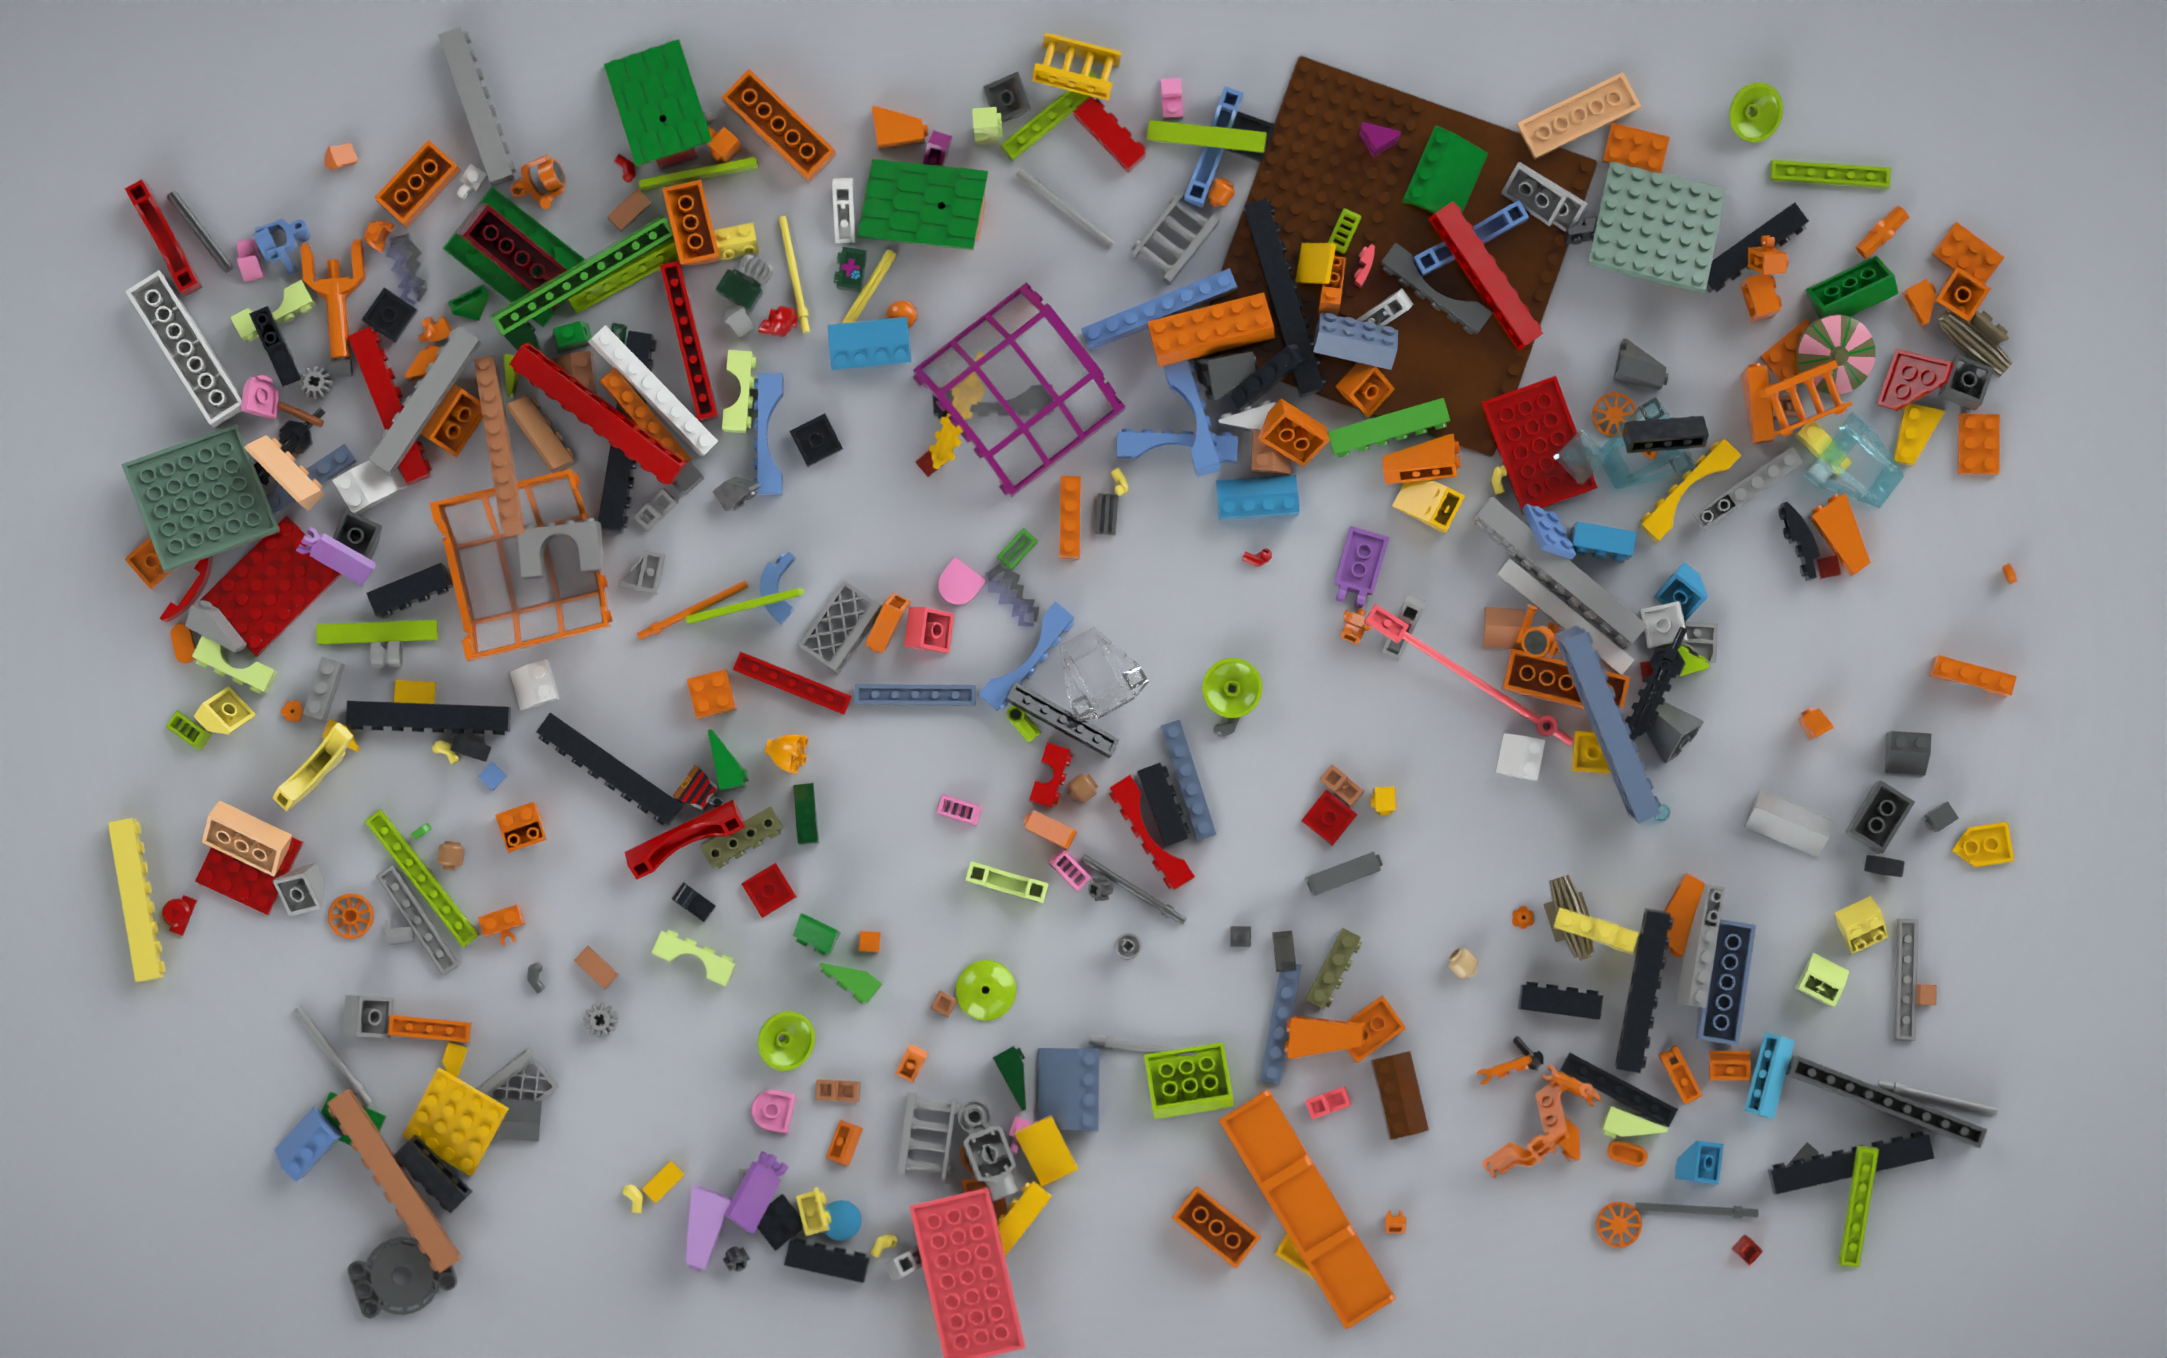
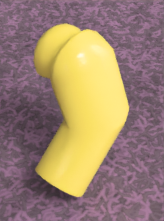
(444, 747)
(635, 1196)
(883, 1242)

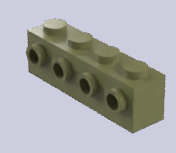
(756, 829)
(1332, 969)

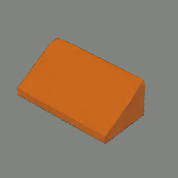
(844, 1143)

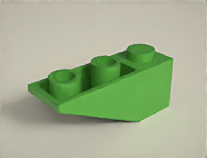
(859, 982)

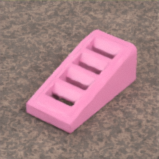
(975, 814)
(1055, 859)

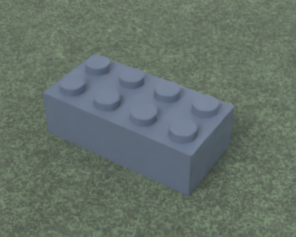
(1355, 340)

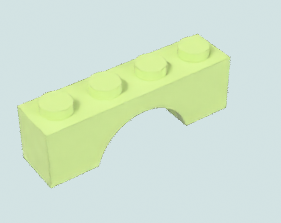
(987, 125)
(296, 300)
(736, 417)
(212, 654)
(1007, 882)
(718, 968)

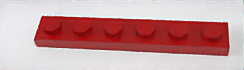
(792, 683)

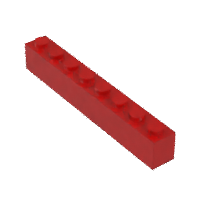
(1486, 275)
(689, 341)
(387, 397)

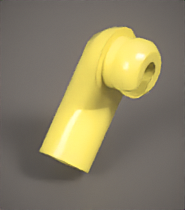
(1497, 479)
(1122, 487)

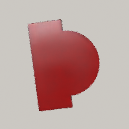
(178, 913)

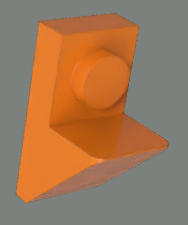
(911, 1063)

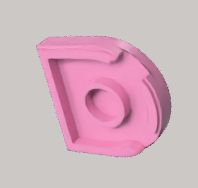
(260, 397)
(959, 583)
(773, 1110)

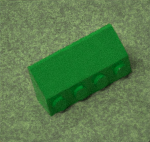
(1853, 289)

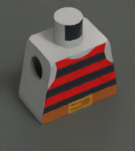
(698, 790)

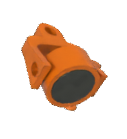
(550, 175)
(1539, 639)

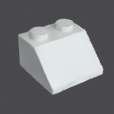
(534, 684)
(1520, 756)

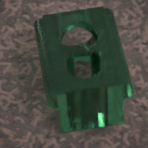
(615, 326)

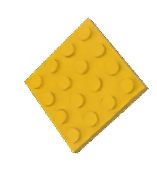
(456, 1121)

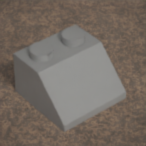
(367, 1016)

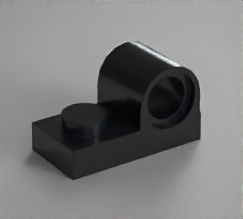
(693, 902)

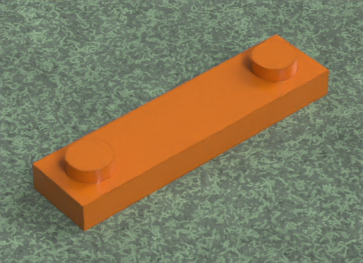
(429, 1028)

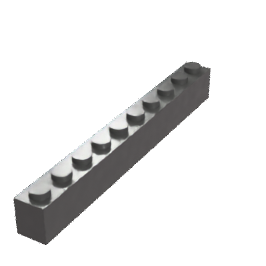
(1886, 1101)

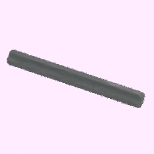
(200, 232)

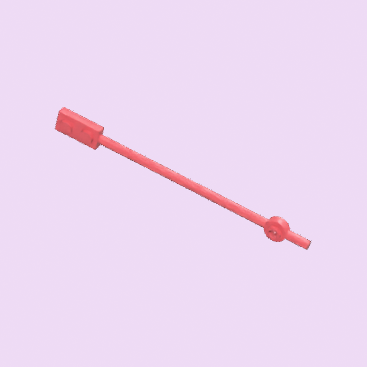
(1396, 630)

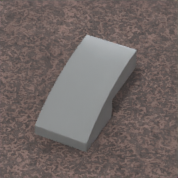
(656, 509)

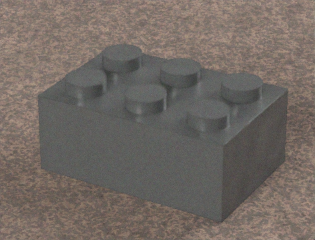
(1879, 817)

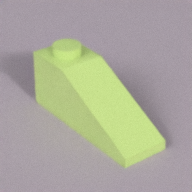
(1625, 1124)

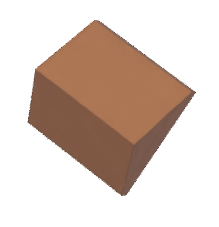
(1502, 627)

